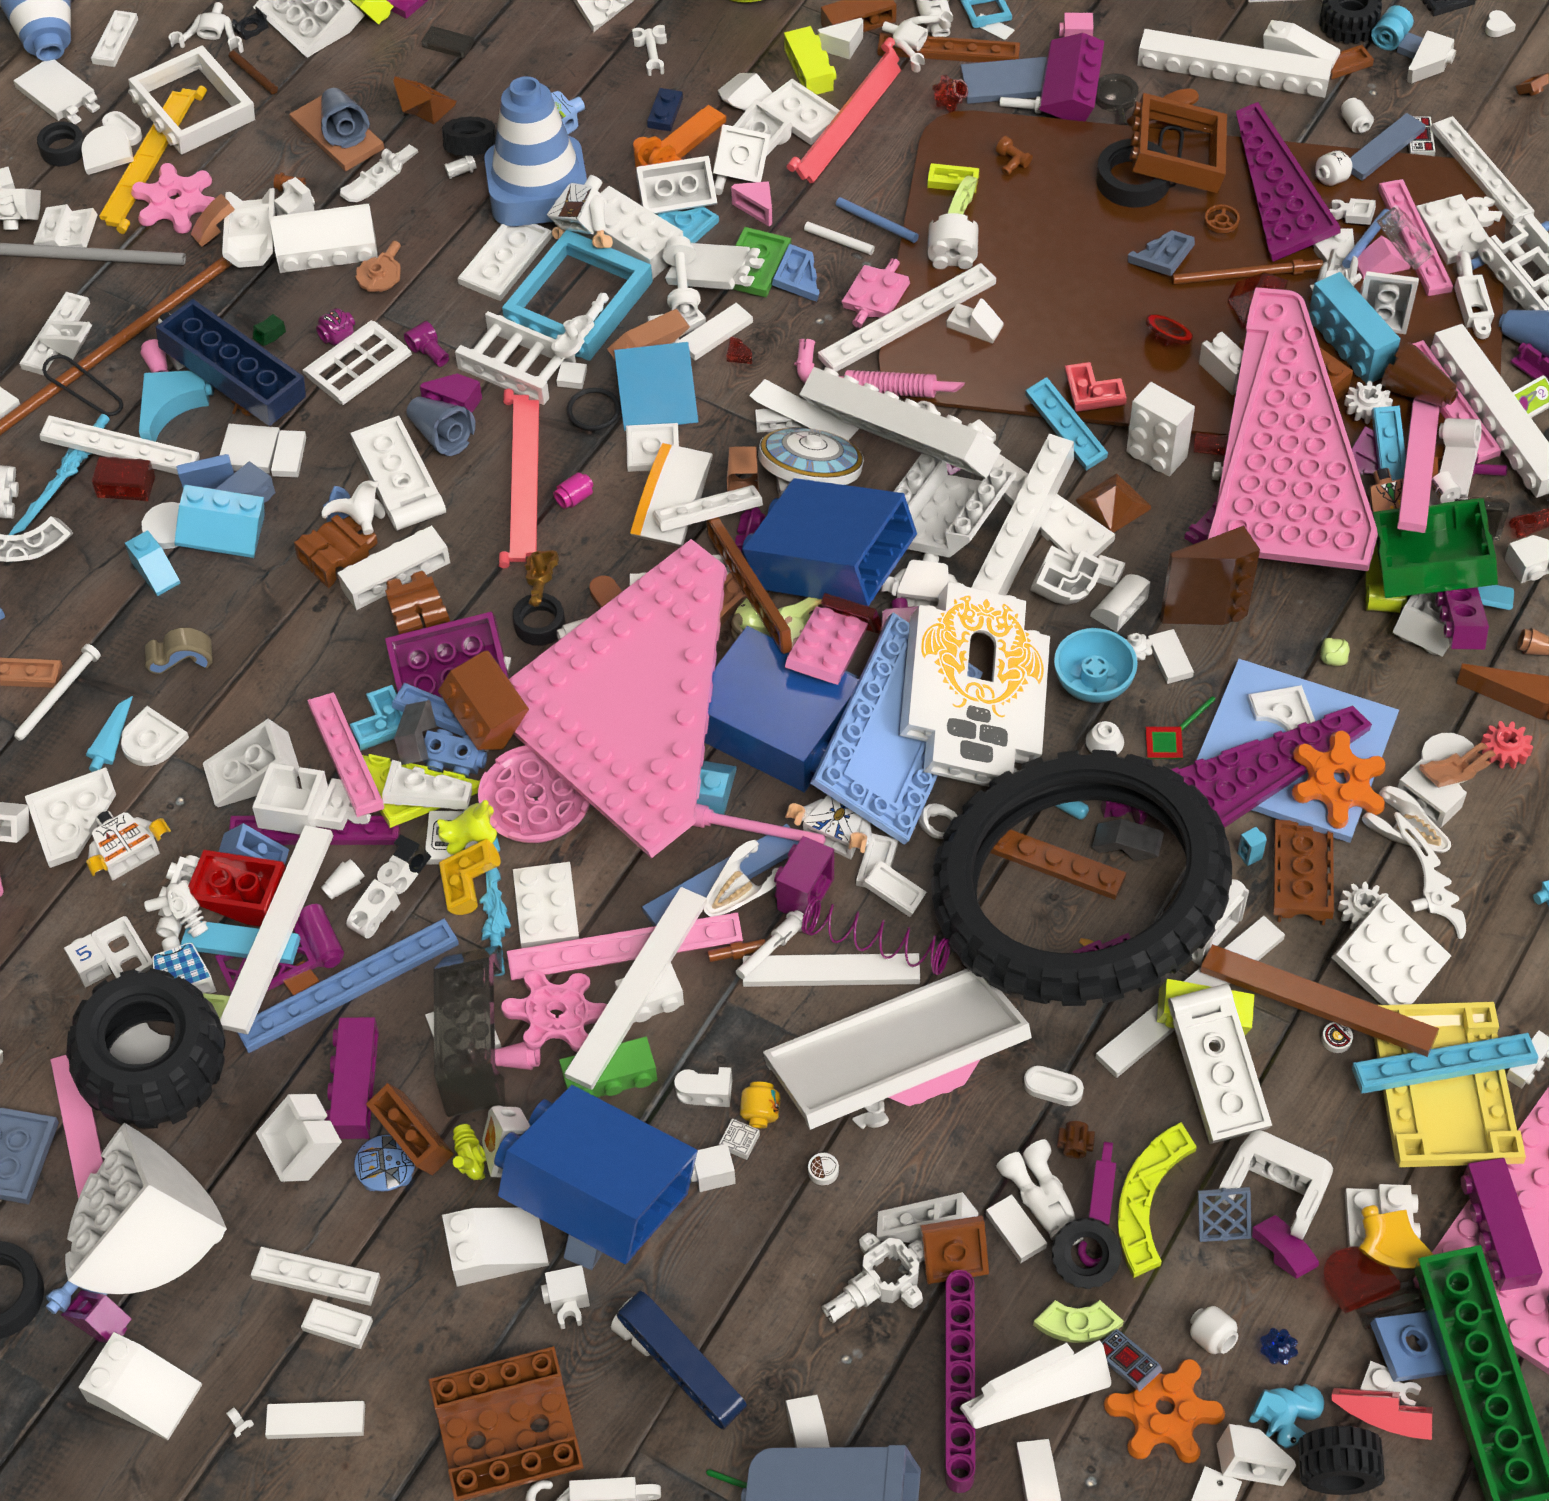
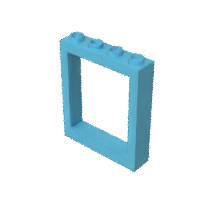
(633, 270)

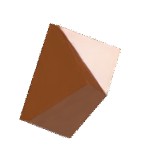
(422, 100)
(1113, 503)

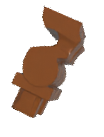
(333, 546)
(415, 599)

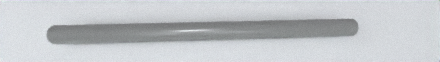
(96, 254)

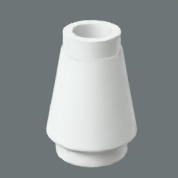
(342, 879)

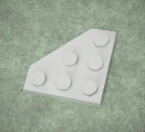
(68, 814)

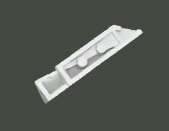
(1039, 1384)

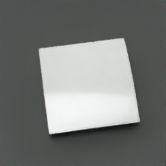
(66, 227)

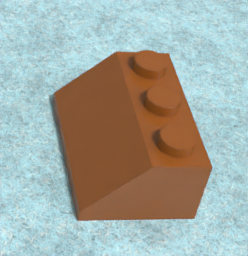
(484, 701)

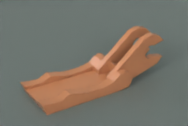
(1457, 768)

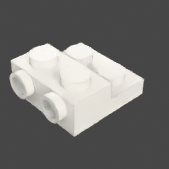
(1387, 1199)

